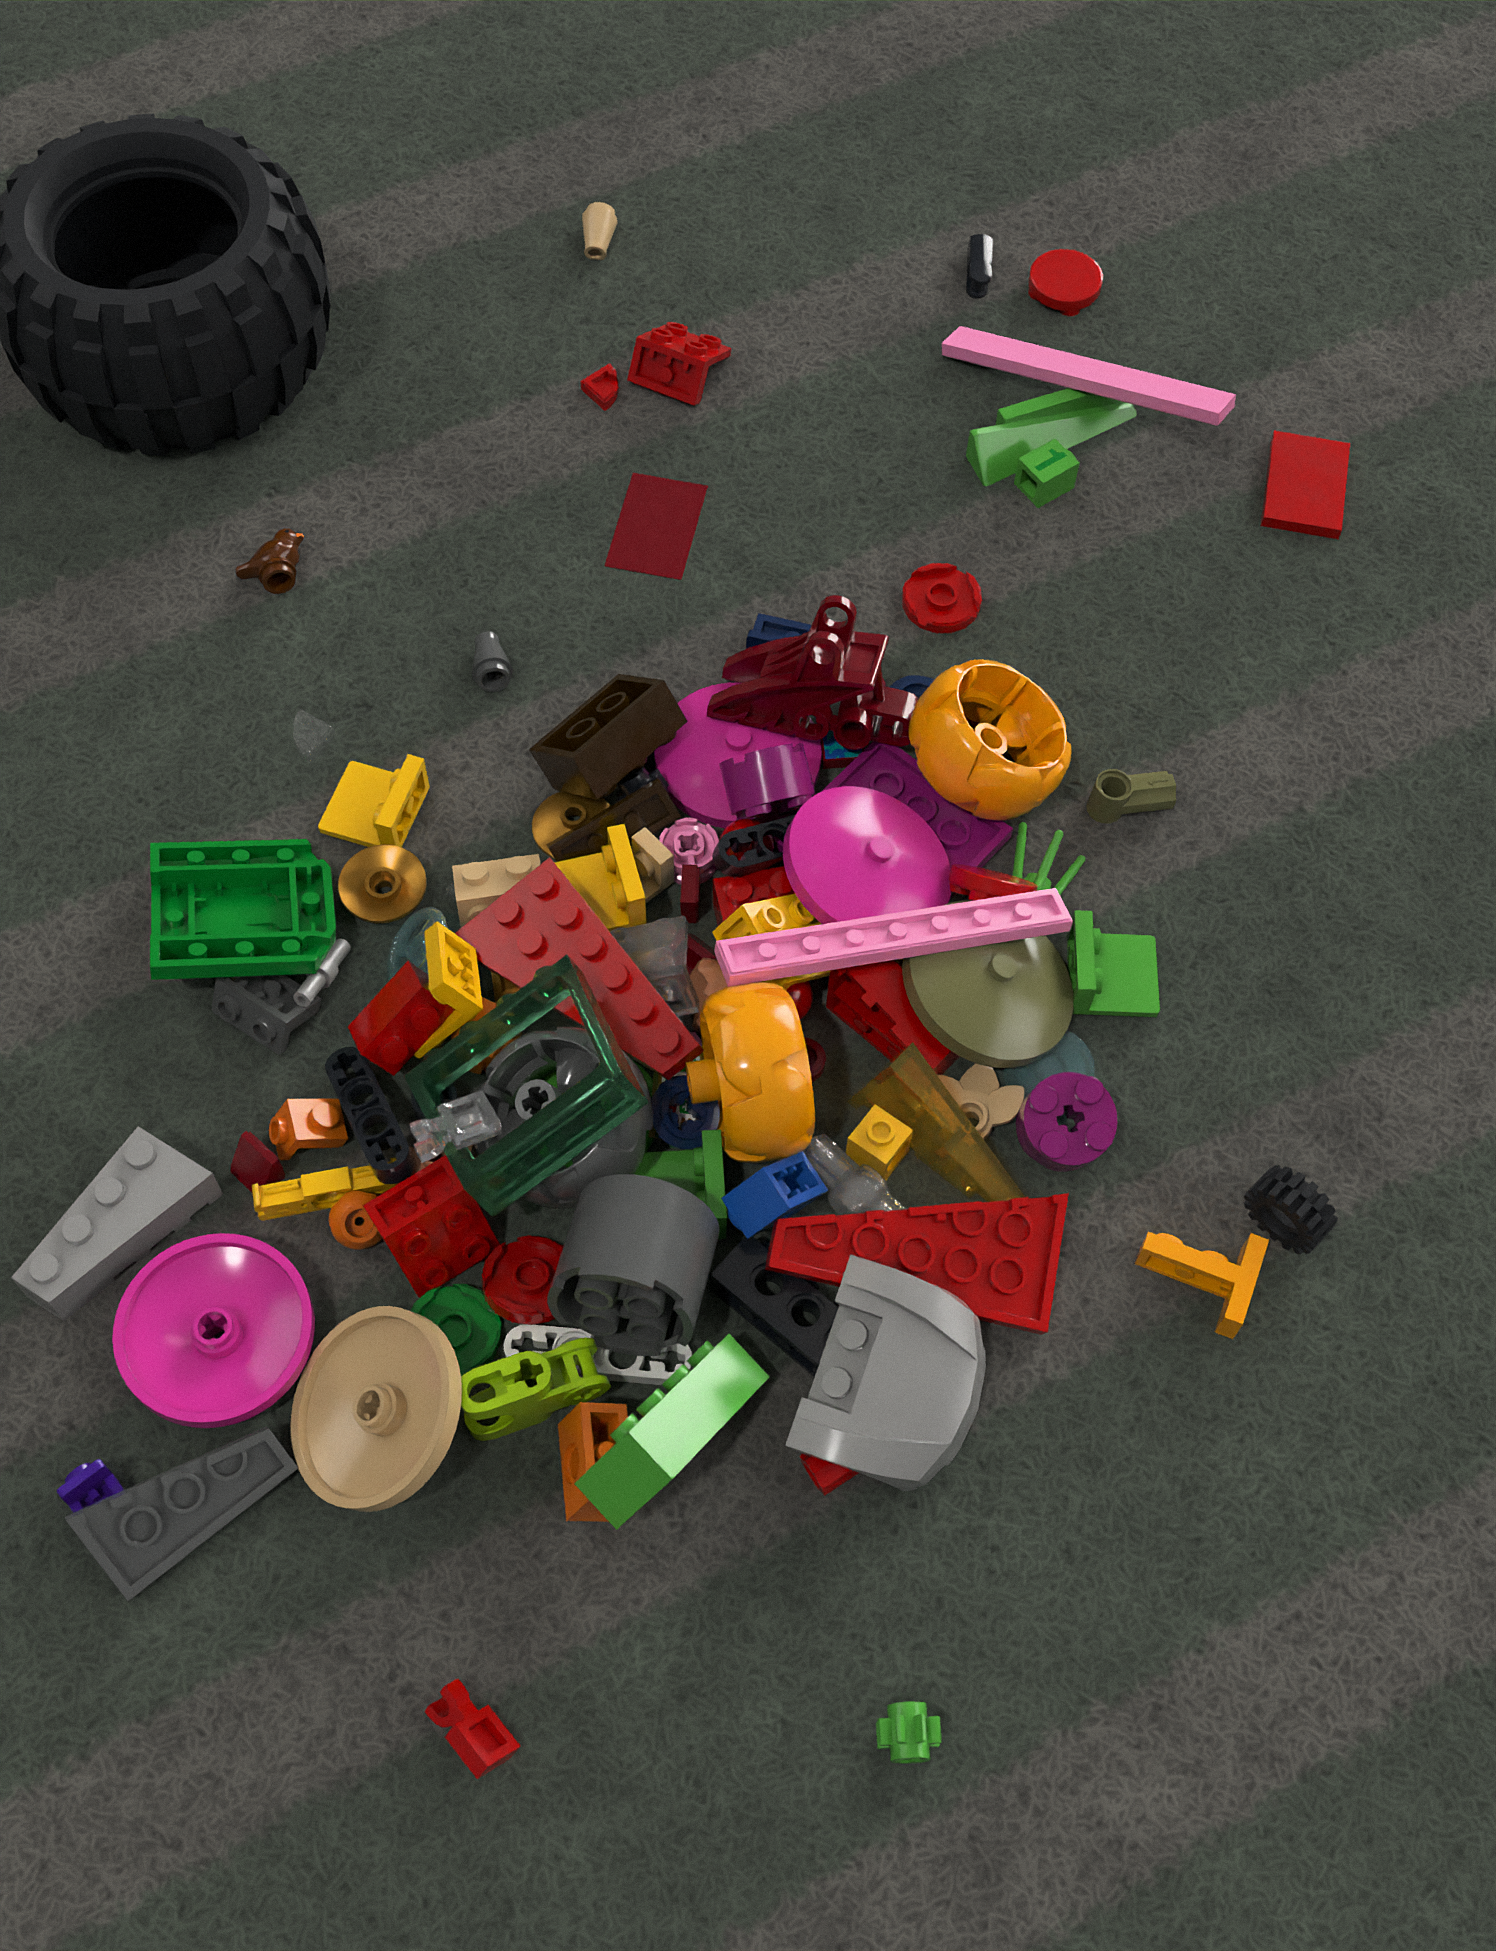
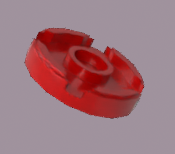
(945, 608)
(520, 1277)

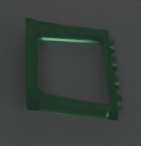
(562, 1126)

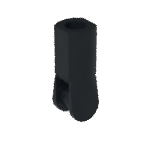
(979, 265)

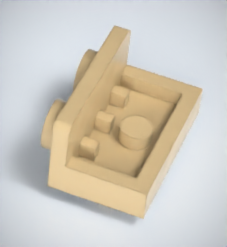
(484, 882)

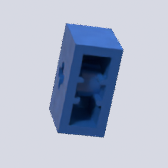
(773, 1194)

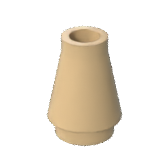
(598, 228)

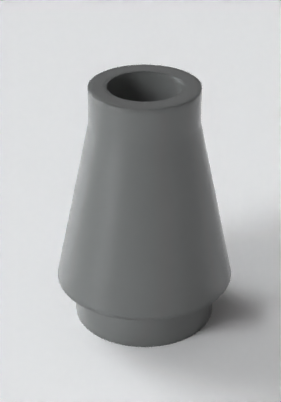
(490, 664)

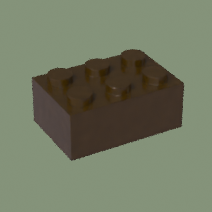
(609, 736)

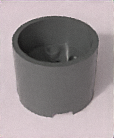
(635, 1264)

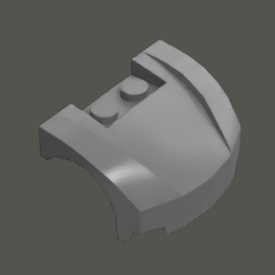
(893, 1378)

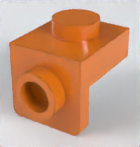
(307, 1125)

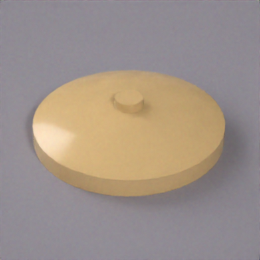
(376, 1409)

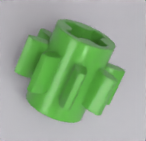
(908, 1732)

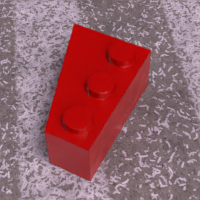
(878, 1009)

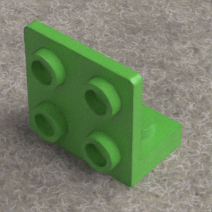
(1111, 971)
(694, 1170)

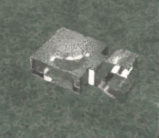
(459, 1121)

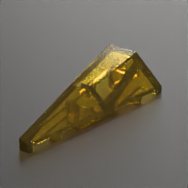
(940, 1128)

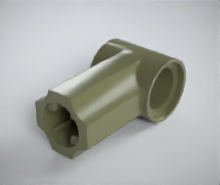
(1121, 794)

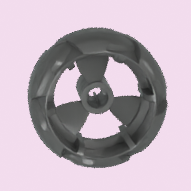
(518, 1092)

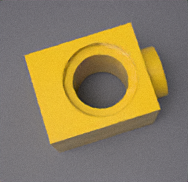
(879, 1141)

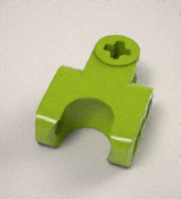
(530, 1388)

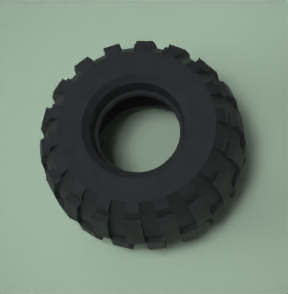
(160, 283)

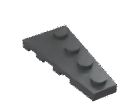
(171, 1514)

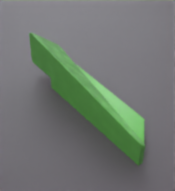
(1022, 427)

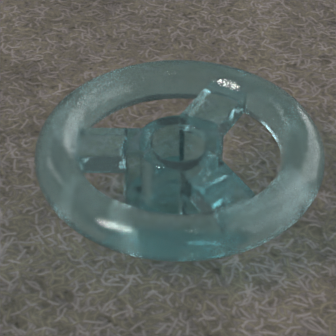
(414, 949)

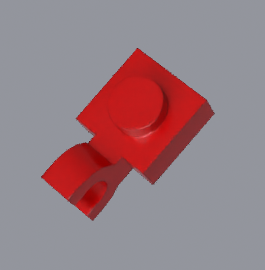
(475, 1734)

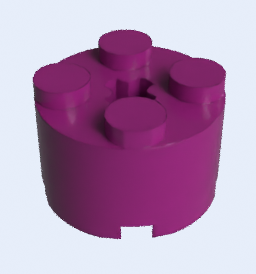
(768, 780)
(1080, 1099)

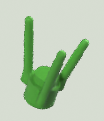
(1040, 878)

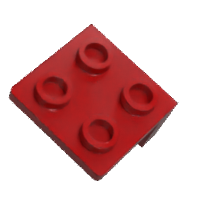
(675, 361)
(432, 1226)

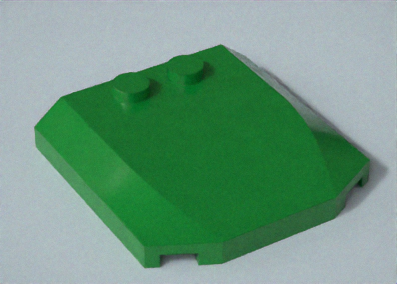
(221, 923)

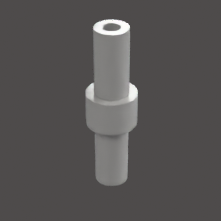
(325, 974)

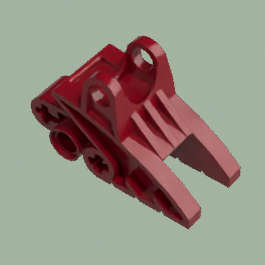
(808, 673)

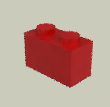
(398, 1019)

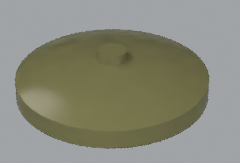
(993, 1000)

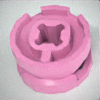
(691, 845)

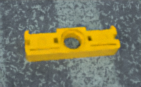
(314, 1191)

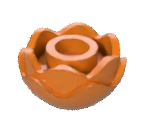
(343, 1224)

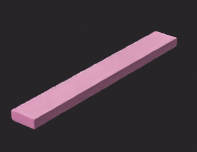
(1089, 375)
(891, 936)

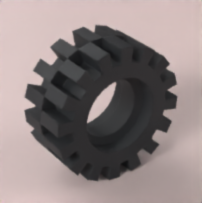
(1290, 1209)

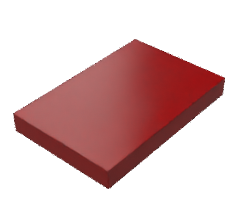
(1305, 484)

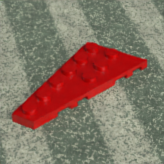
(986, 1253)

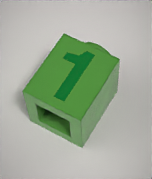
(1046, 473)

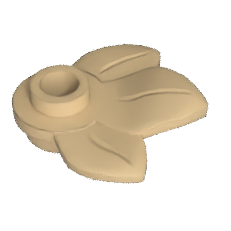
(983, 1099)

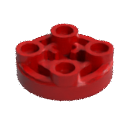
(1065, 280)
(986, 883)

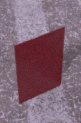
(656, 526)

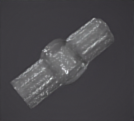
(849, 1186)

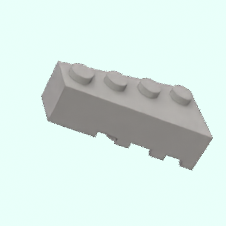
(114, 1222)

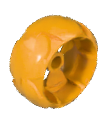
(969, 762)
(755, 1072)

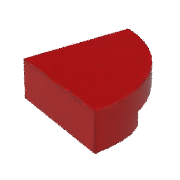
(602, 386)

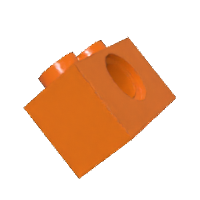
(583, 1441)

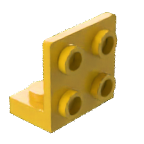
(376, 804)
(609, 881)
(766, 917)
(452, 981)

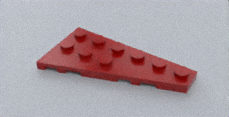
(549, 919)

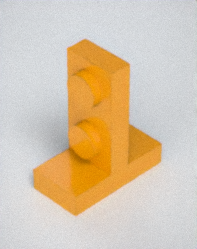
(1209, 1272)

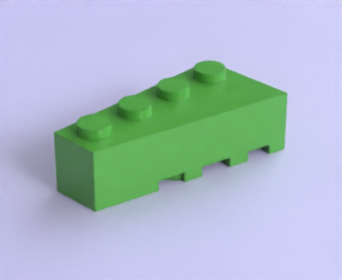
(671, 1429)

